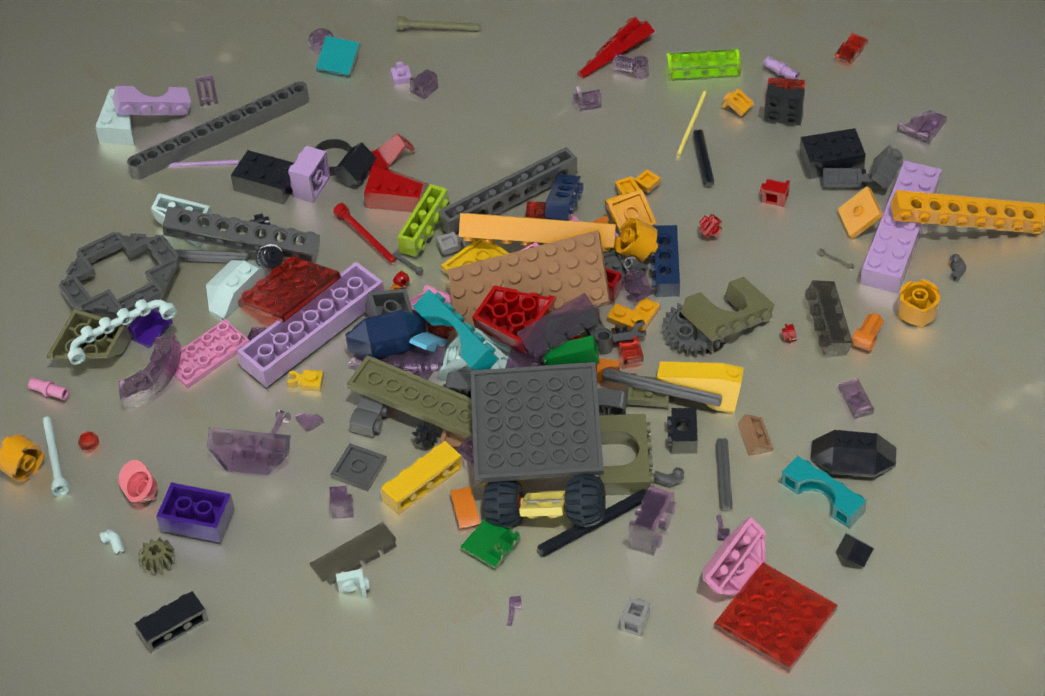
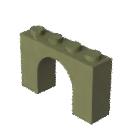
(719, 323)
(633, 432)

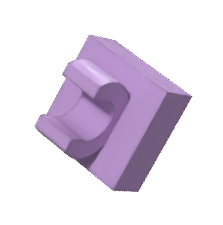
(401, 74)

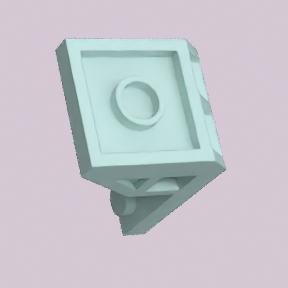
(454, 362)

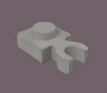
(451, 243)

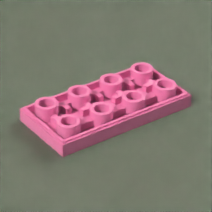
(209, 352)

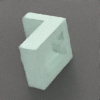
(351, 581)

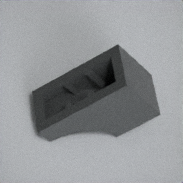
(886, 166)

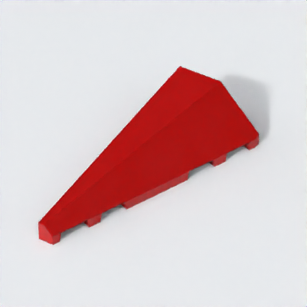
(625, 38)

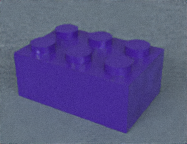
(195, 512)

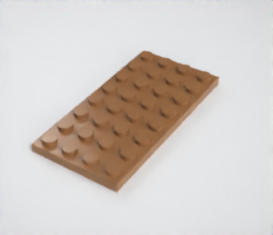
(553, 269)

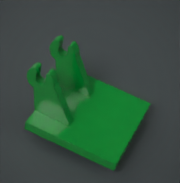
(490, 543)

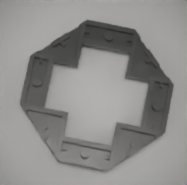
(106, 302)

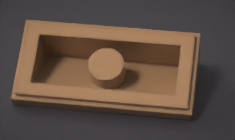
(755, 435)

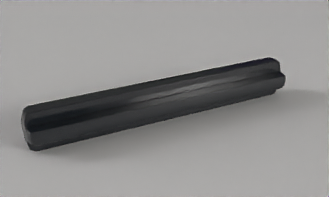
(703, 157)

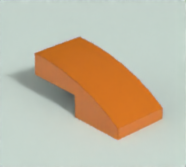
(465, 507)

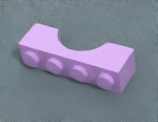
(132, 102)

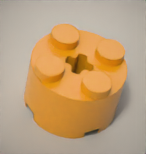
(636, 239)
(919, 302)
(20, 457)

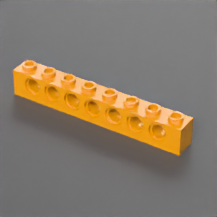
(968, 212)

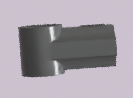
(602, 336)

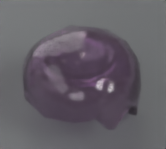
(317, 39)

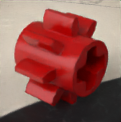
(710, 225)

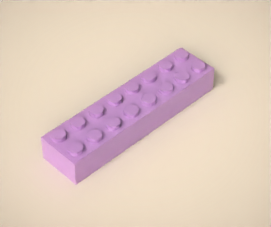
(897, 240)
(290, 342)

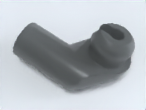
(958, 266)
(670, 479)

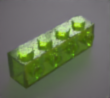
(704, 65)

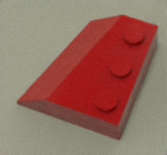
(392, 190)
(508, 312)

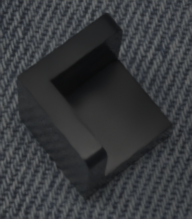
(854, 550)

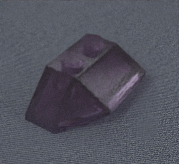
(248, 450)

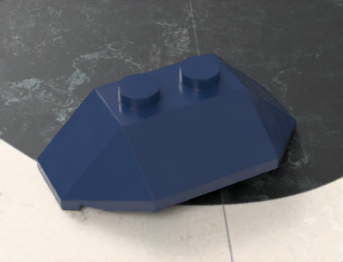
(385, 334)

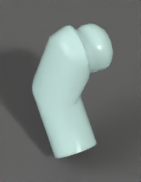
(114, 539)

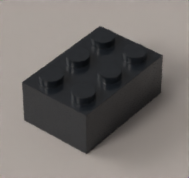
(831, 150)
(263, 177)

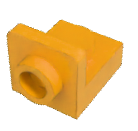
(737, 101)

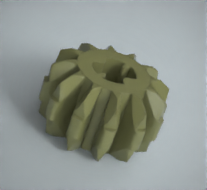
(156, 555)

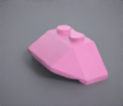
(736, 558)

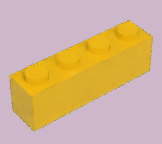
(421, 477)

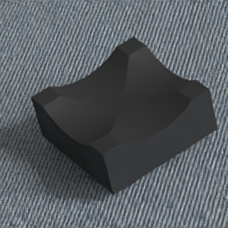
(784, 105)

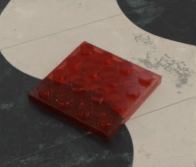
(288, 289)
(775, 616)

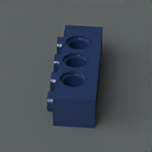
(563, 197)
(666, 262)

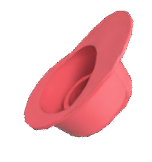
(137, 482)

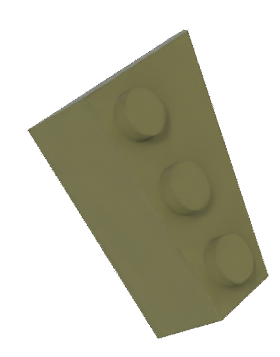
(102, 347)

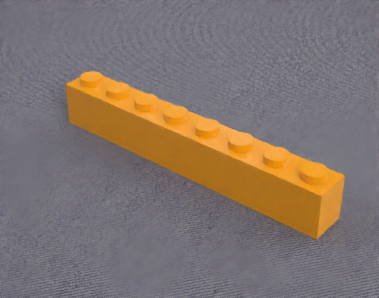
(530, 229)

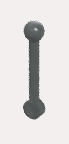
(419, 270)

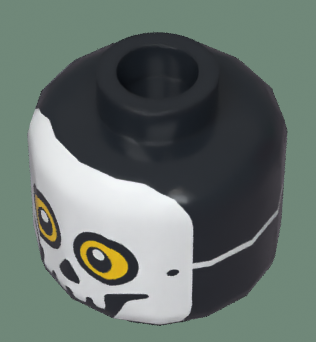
(269, 257)

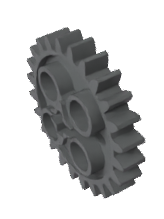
(680, 333)

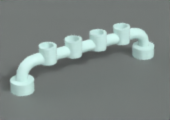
(88, 335)

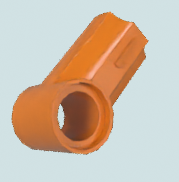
(867, 334)

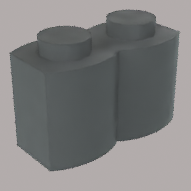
(368, 416)

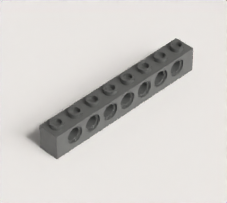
(510, 189)
(230, 238)

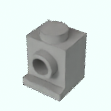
(635, 616)

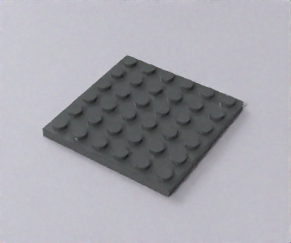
(536, 422)

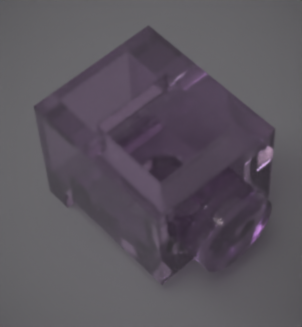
(424, 84)
(637, 285)
(341, 503)

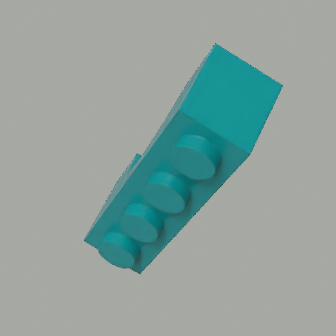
(803, 477)

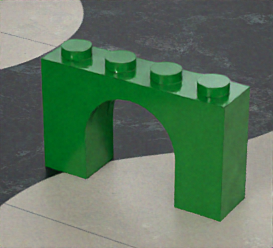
(574, 351)

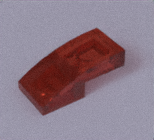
(630, 351)

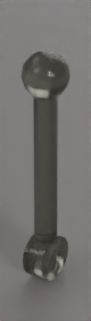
(821, 252)

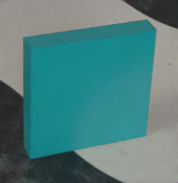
(338, 56)

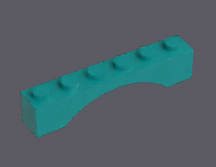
(473, 350)

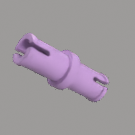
(781, 68)

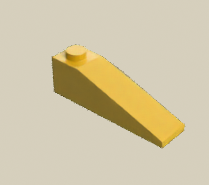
(709, 377)

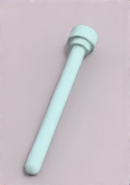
(59, 485)

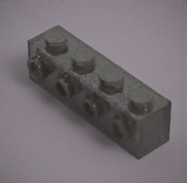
(828, 318)

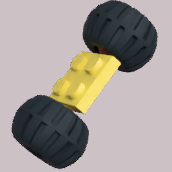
(583, 501)

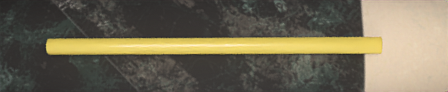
(690, 126)

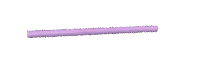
(204, 163)

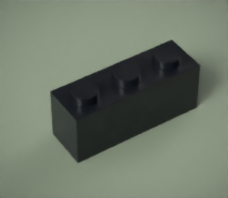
(171, 621)

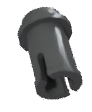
(632, 263)

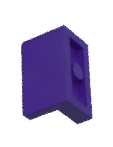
(147, 328)

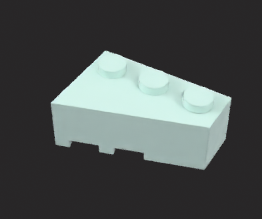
(113, 127)
(163, 201)

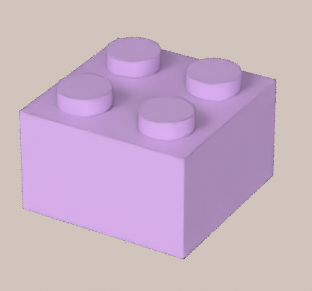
(309, 174)

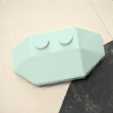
(230, 283)

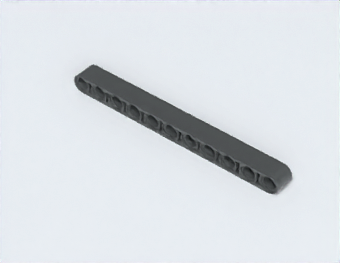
(218, 130)

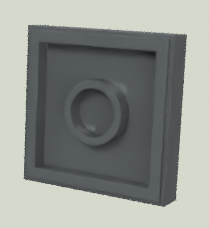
(358, 467)

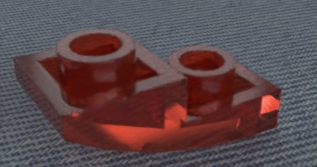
(852, 48)

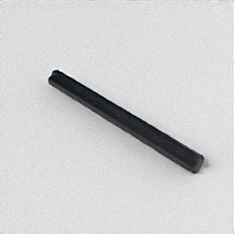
(577, 531)

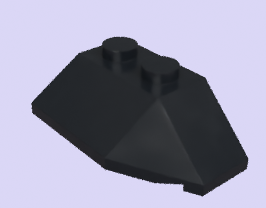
(853, 453)

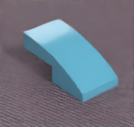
(428, 341)

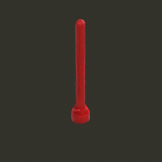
(342, 212)

